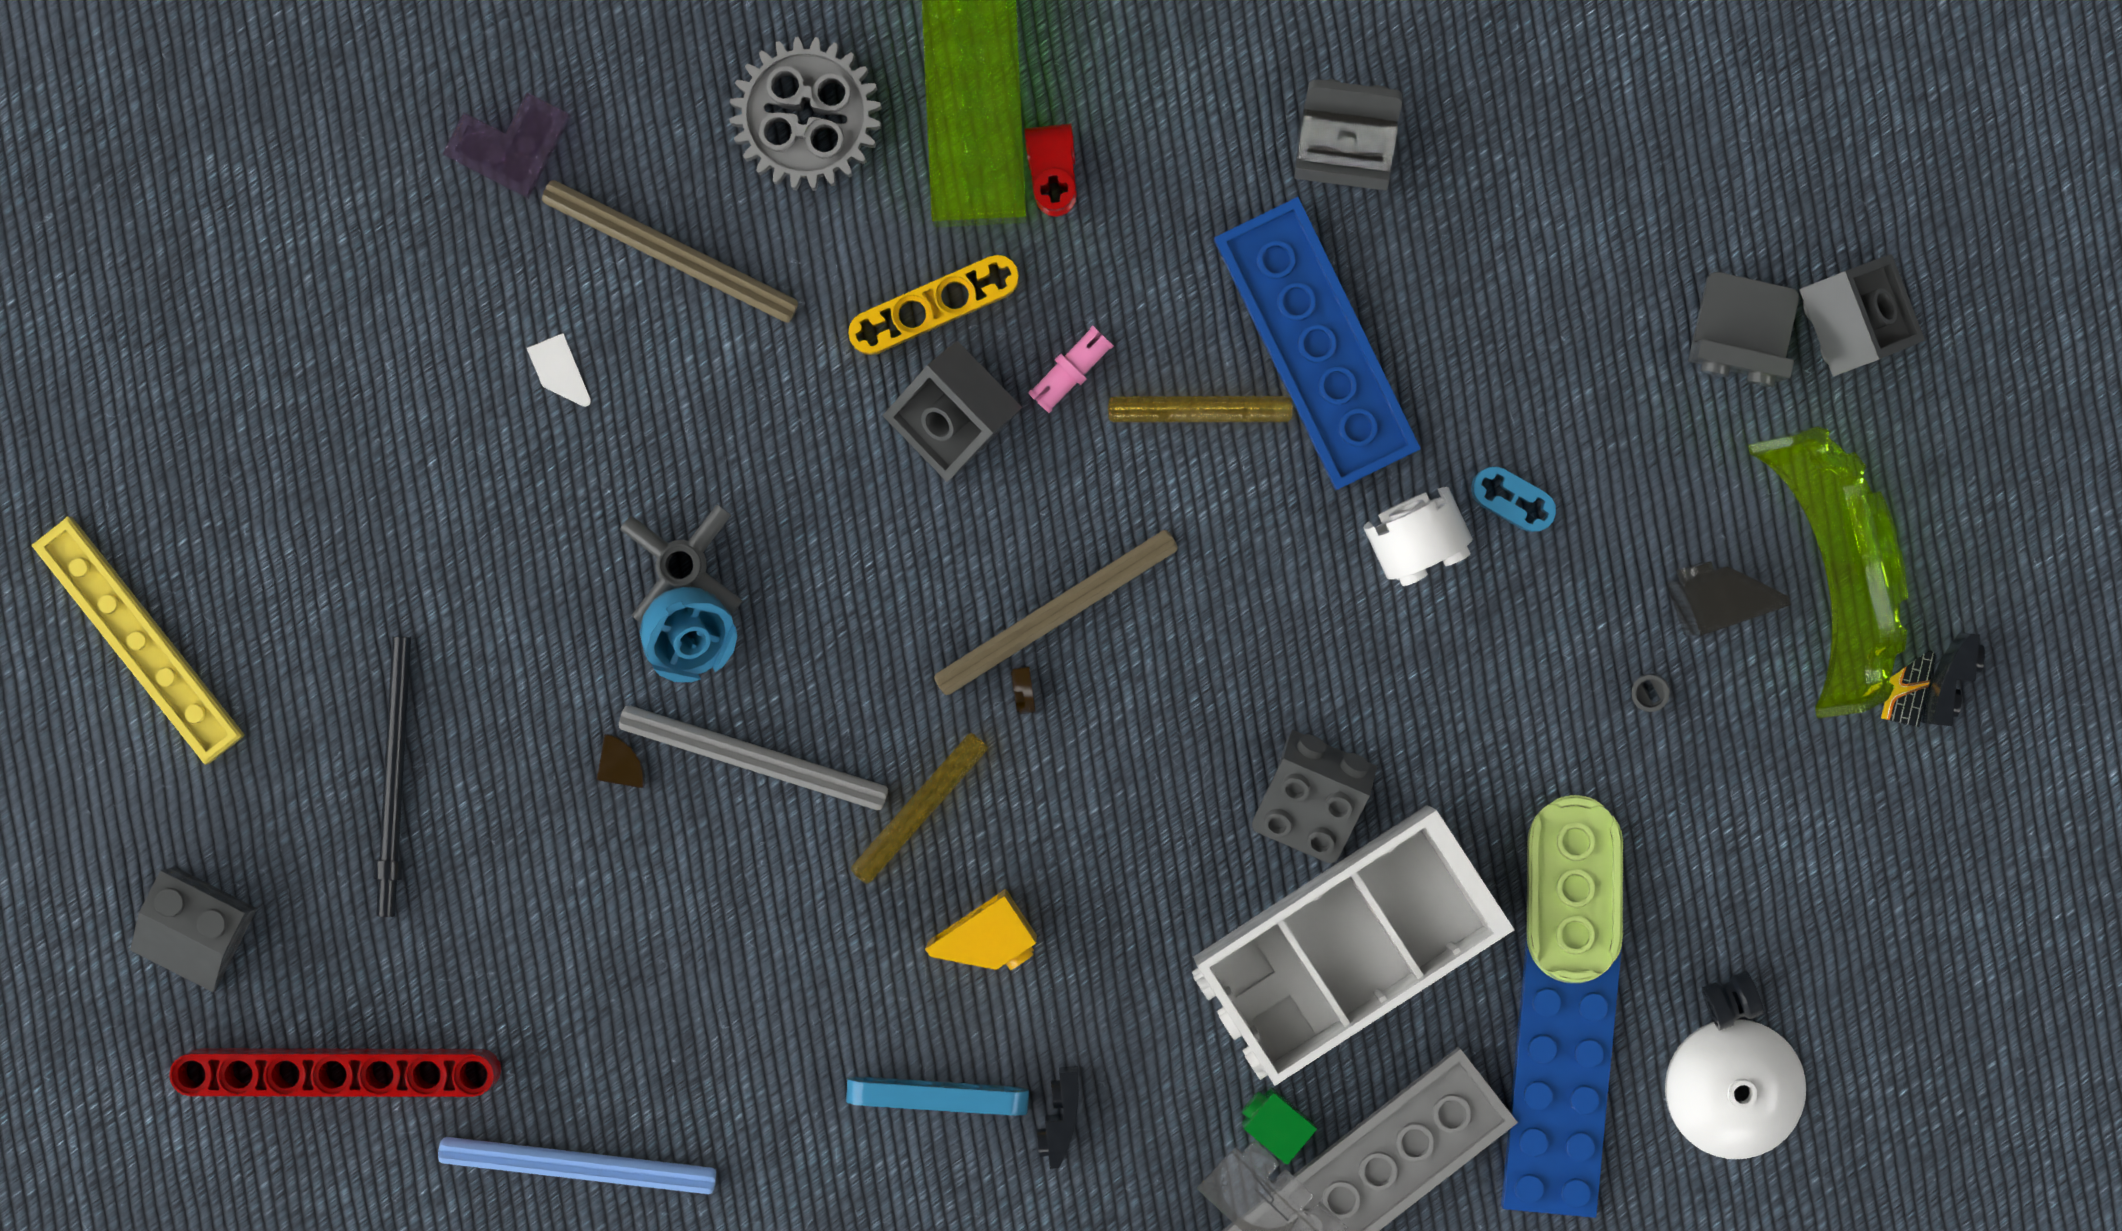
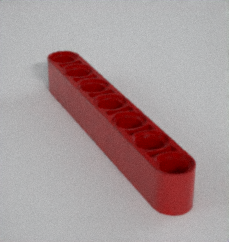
(314, 1079)

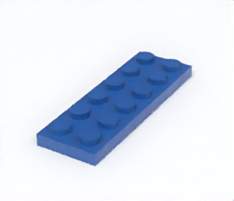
(1316, 343)
(1560, 1092)

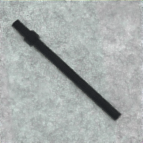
(388, 867)

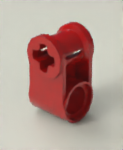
(1052, 161)

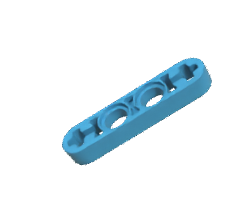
(937, 1096)

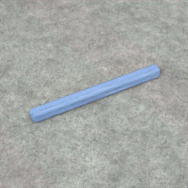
(577, 1165)

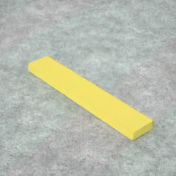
(138, 640)

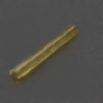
(1200, 409)
(919, 808)

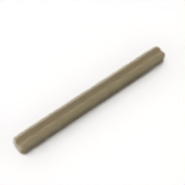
(669, 251)
(1056, 612)

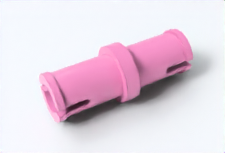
(1070, 369)

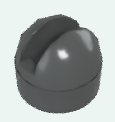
(1642, 697)

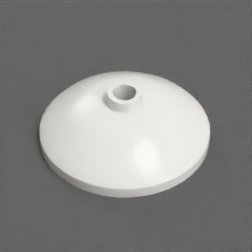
(1710, 1069)

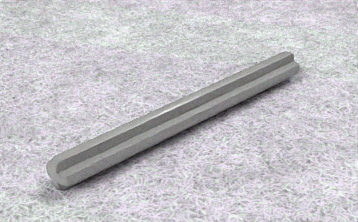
(753, 757)

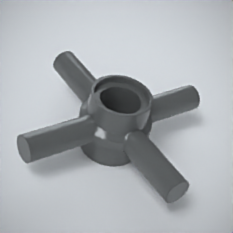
(694, 547)

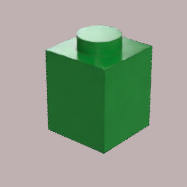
(1277, 1124)

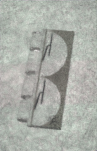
(1257, 1203)

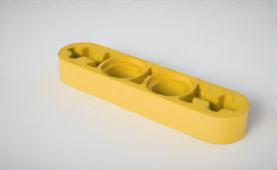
(936, 311)

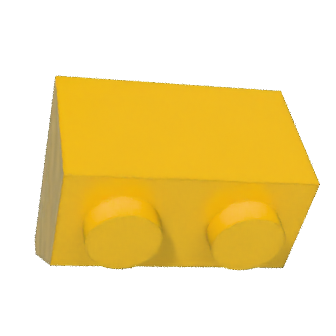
(987, 936)

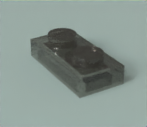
(1347, 140)

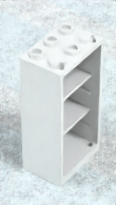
(1350, 945)

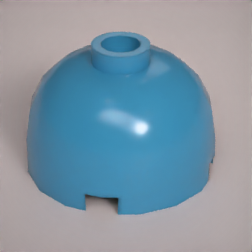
(687, 634)

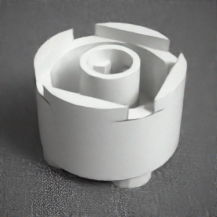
(1419, 536)

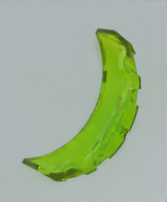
(1859, 560)

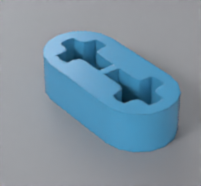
(1519, 489)

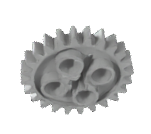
(813, 71)

